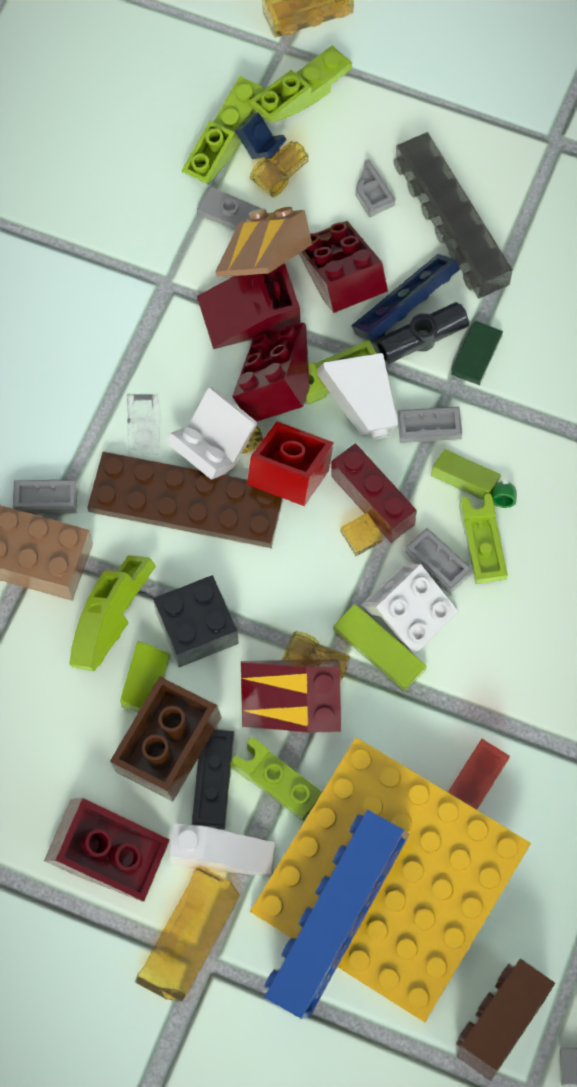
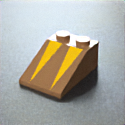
(265, 242)

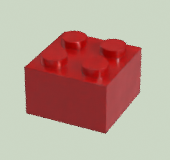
(290, 463)

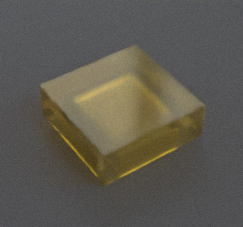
(361, 534)

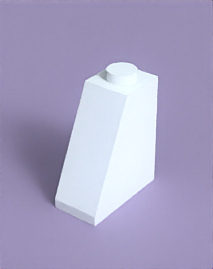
(362, 392)

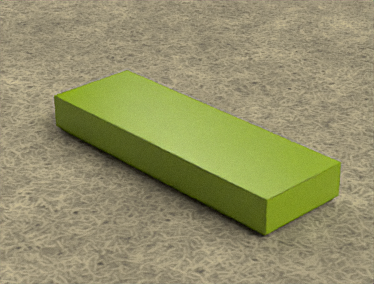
(379, 647)

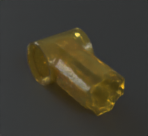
(275, 173)
(305, 647)

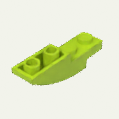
(301, 89)
(219, 138)
(103, 615)

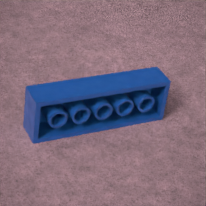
(336, 915)

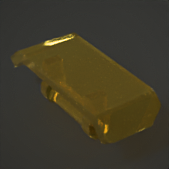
(189, 935)

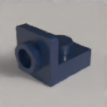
(258, 137)

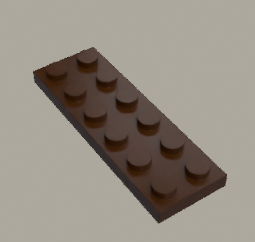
(184, 500)

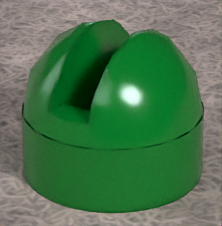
(504, 495)

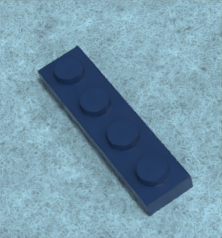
(405, 297)

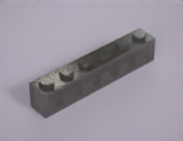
(452, 215)

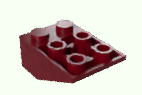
(343, 267)
(249, 307)
(274, 374)

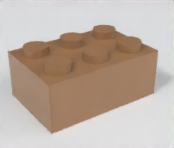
(42, 553)

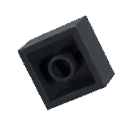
(196, 621)

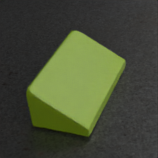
(464, 474)
(145, 669)

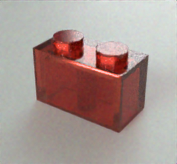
(479, 774)

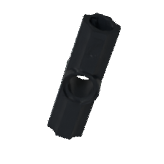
(438, 325)

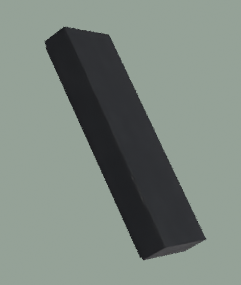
(213, 781)

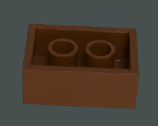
(166, 739)
(503, 1018)

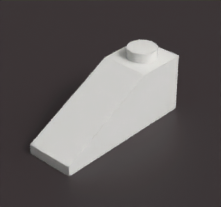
(220, 850)

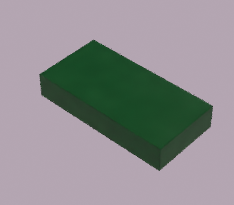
(477, 353)

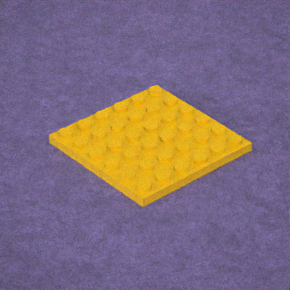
(431, 897)

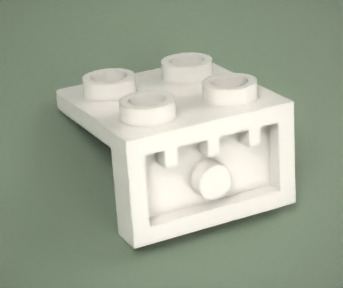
(214, 435)
(411, 606)

